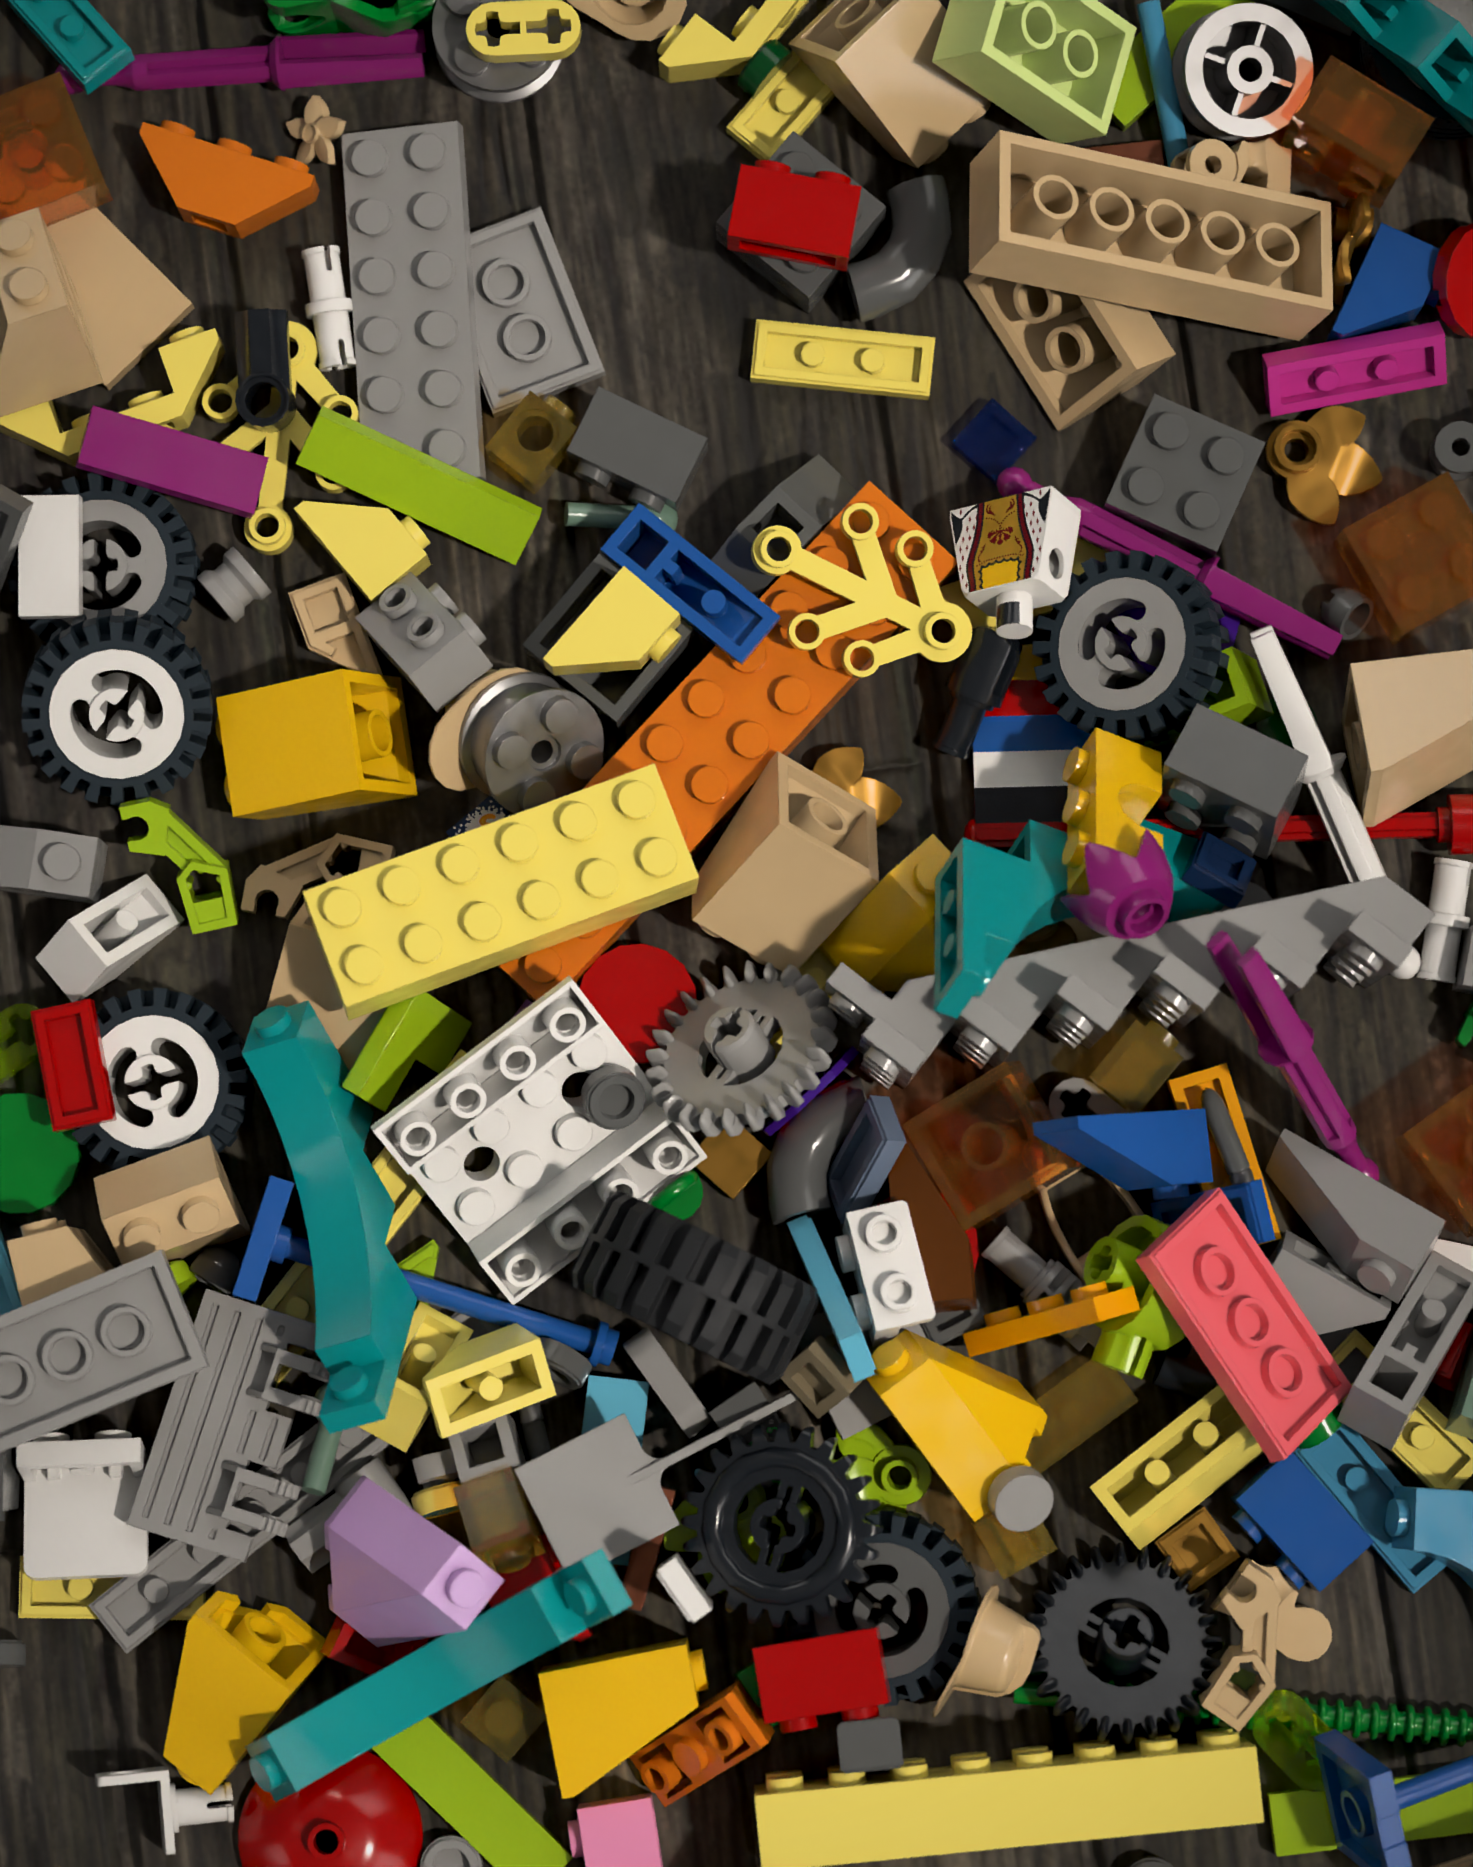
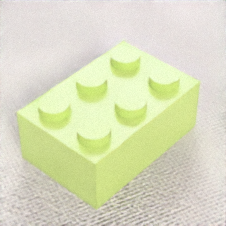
(1040, 60)

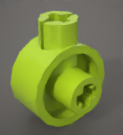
(1132, 1337)

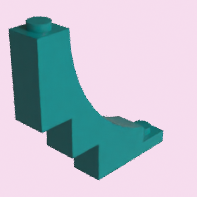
(1421, 43)
(998, 898)
(359, 1288)
(437, 1675)

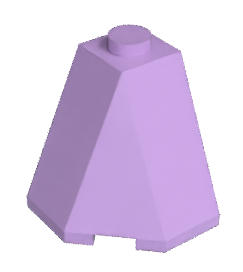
(399, 1572)

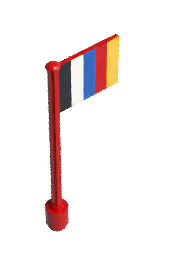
(1023, 758)

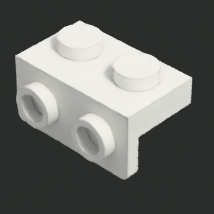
(887, 1270)

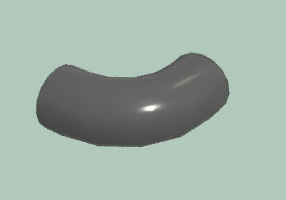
(912, 252)
(805, 1150)

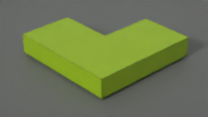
(406, 1032)

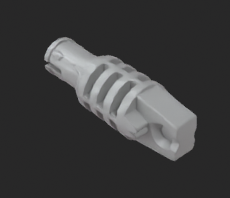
(1038, 1279)

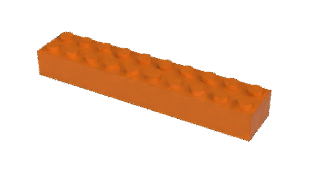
(734, 717)

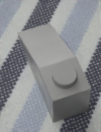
(51, 864)
(1358, 1220)
(1409, 1351)

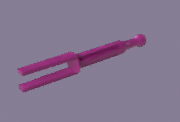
(284, 62)
(1232, 594)
(1287, 1044)

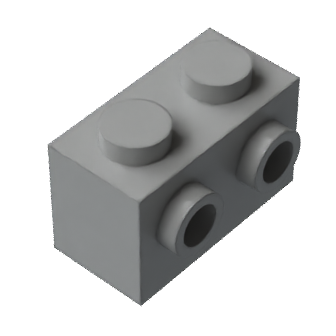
(425, 640)

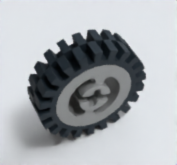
(164, 565)
(1175, 636)

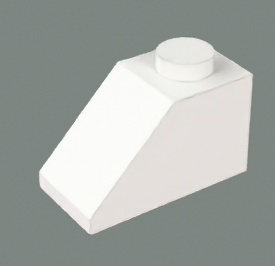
(108, 938)

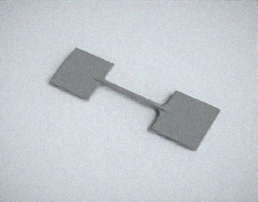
(610, 1492)

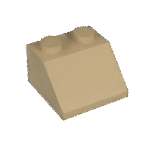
(170, 1204)

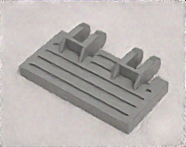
(223, 1423)

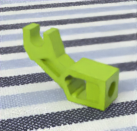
(176, 840)

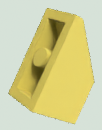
(367, 543)
(617, 631)
(427, 1344)
(487, 1379)

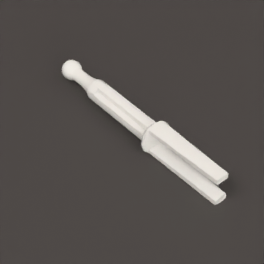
(1323, 775)

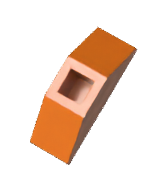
(224, 184)
(703, 1744)

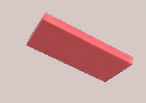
(1244, 1324)

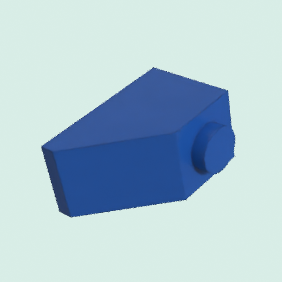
(1388, 286)

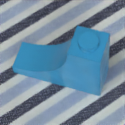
(1435, 1525)

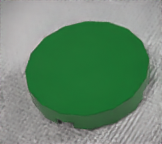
(34, 1160)

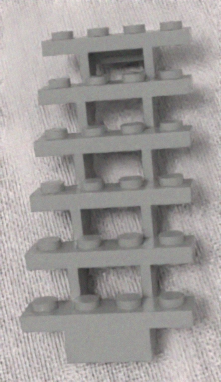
(1084, 986)

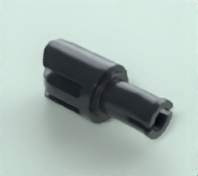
(977, 686)

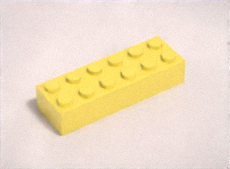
(501, 891)

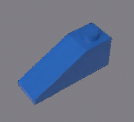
(691, 584)
(1138, 1149)

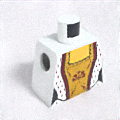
(1016, 555)

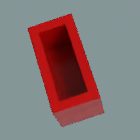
(794, 215)
(821, 1678)

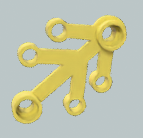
(278, 443)
(872, 596)

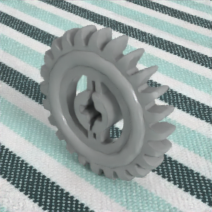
(738, 1031)

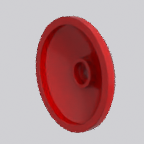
(359, 1802)

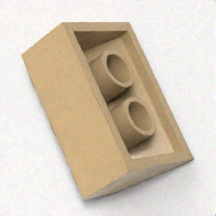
(1071, 345)

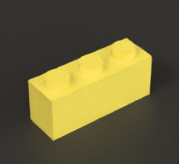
(1177, 1468)

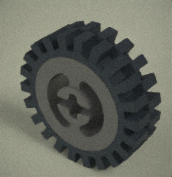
(923, 1561)

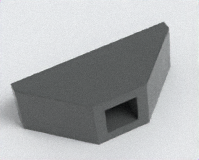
(801, 503)

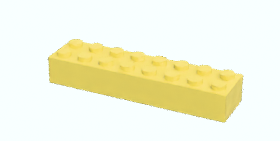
(1009, 1802)

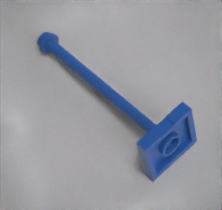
(275, 1242)
(1368, 1804)

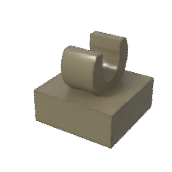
(819, 1376)

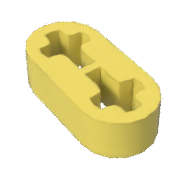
(523, 16)

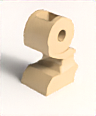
(1255, 163)
(1301, 1630)

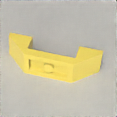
(705, 53)
(190, 366)

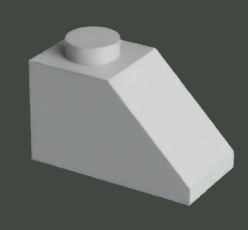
(1322, 1289)

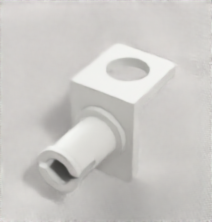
(176, 1806)

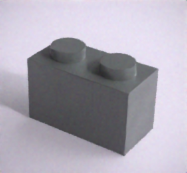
(636, 451)

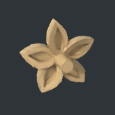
(317, 131)

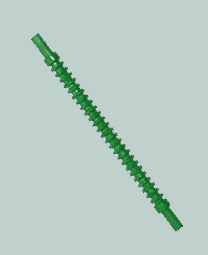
(1336, 1716)

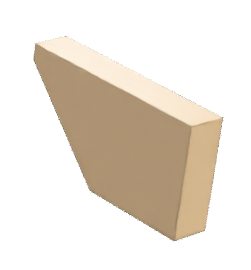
(329, 624)

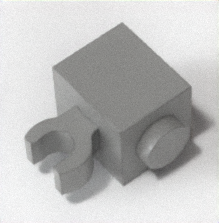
(473, 1454)

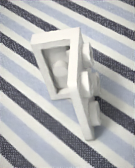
(80, 1506)

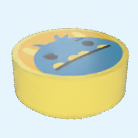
(436, 1500)

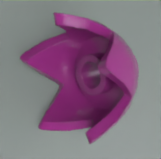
(1127, 893)

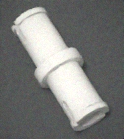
(329, 308)
(1445, 929)

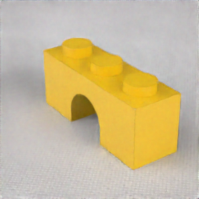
(1108, 798)

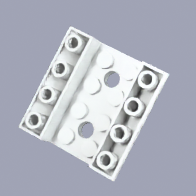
(549, 1159)

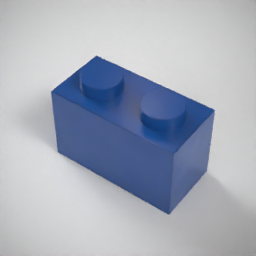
(1300, 1522)

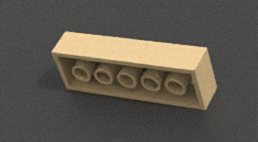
(1149, 236)

